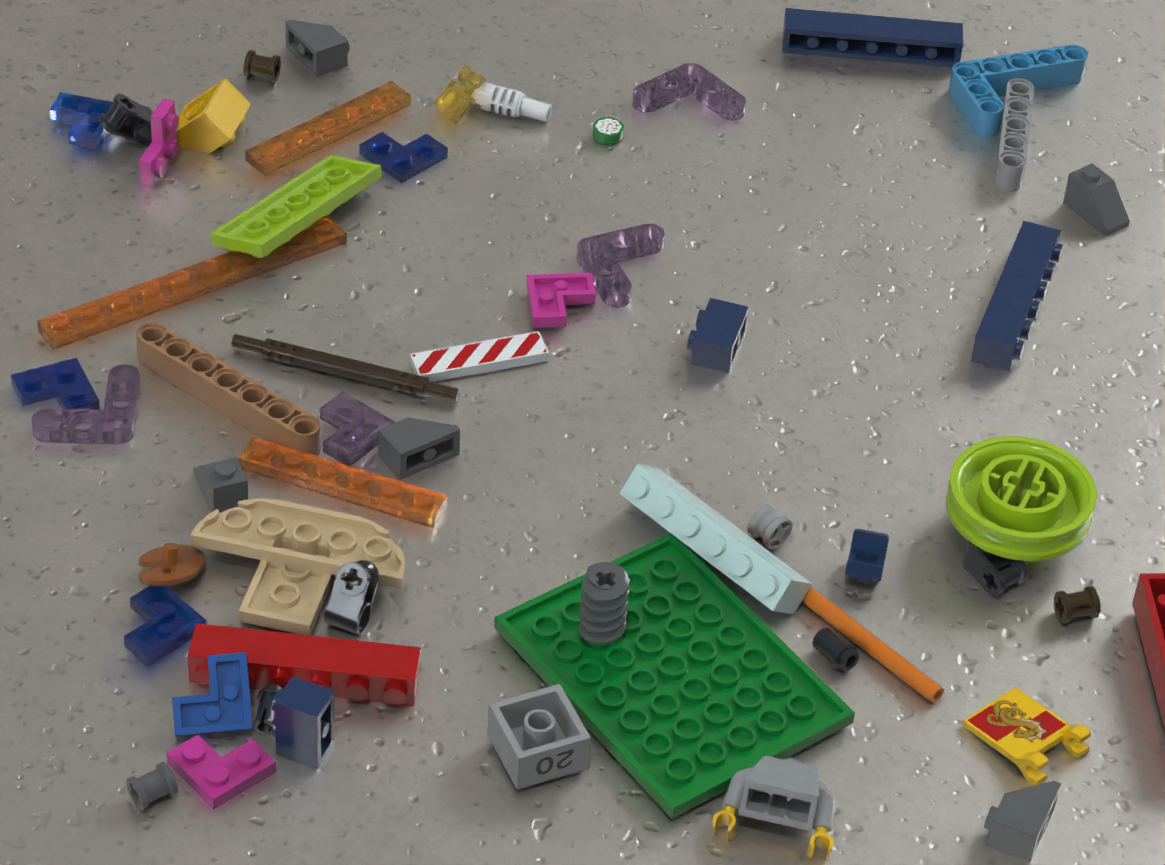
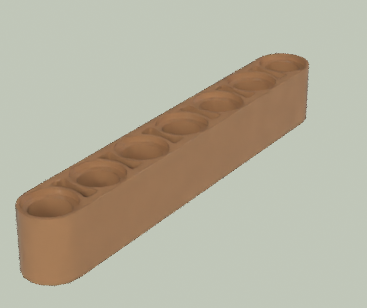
(227, 389)

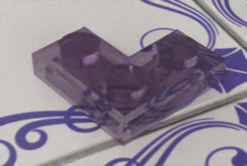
(356, 428)

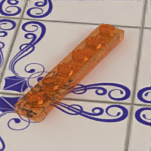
(327, 128)
(343, 482)

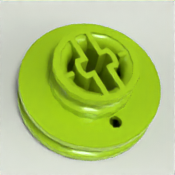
(1021, 498)

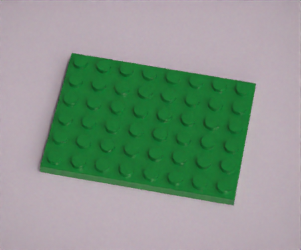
(689, 683)

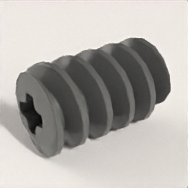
(604, 603)

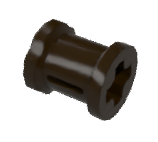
(262, 66)
(1077, 604)

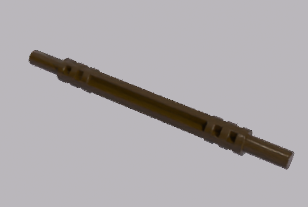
(345, 367)

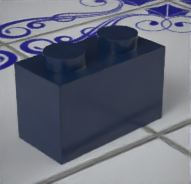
(718, 335)
(304, 722)

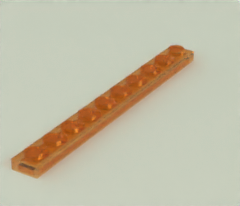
(184, 286)

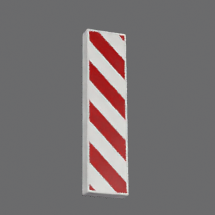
(480, 357)

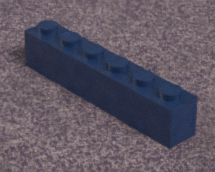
(872, 37)
(1017, 296)

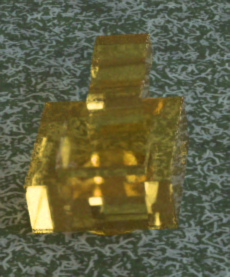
(457, 96)

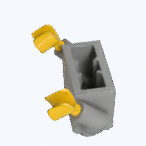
(780, 794)

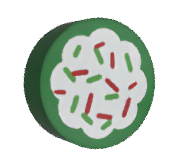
(608, 130)

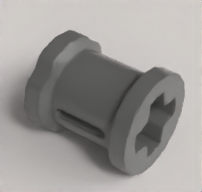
(152, 786)

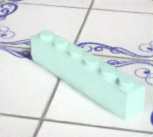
(716, 539)

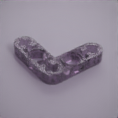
(694, 81)
(641, 242)
(102, 422)

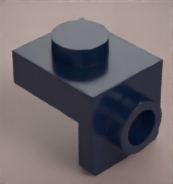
(867, 555)

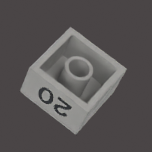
(538, 736)

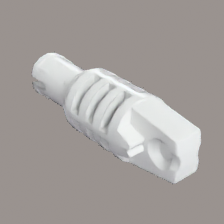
(510, 102)

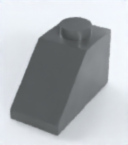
(317, 46)
(1096, 199)
(417, 445)
(222, 483)
(1022, 819)

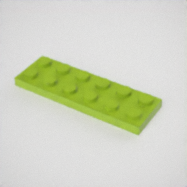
(296, 206)

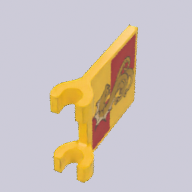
(1024, 731)

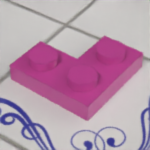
(163, 145)
(552, 292)
(217, 777)

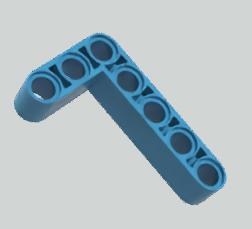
(980, 82)

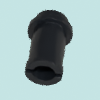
(842, 654)
(264, 713)

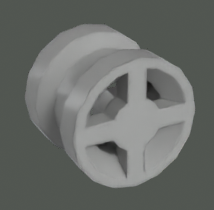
(769, 527)

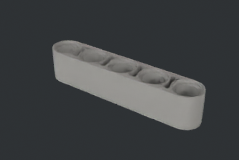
(1014, 135)

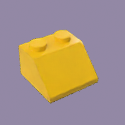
(212, 118)

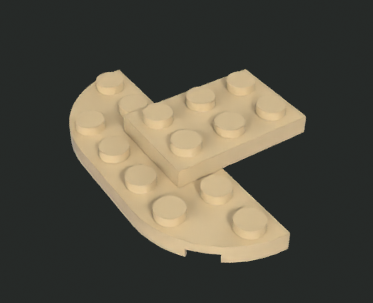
(298, 556)

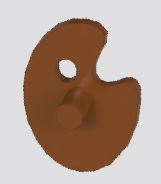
(171, 564)

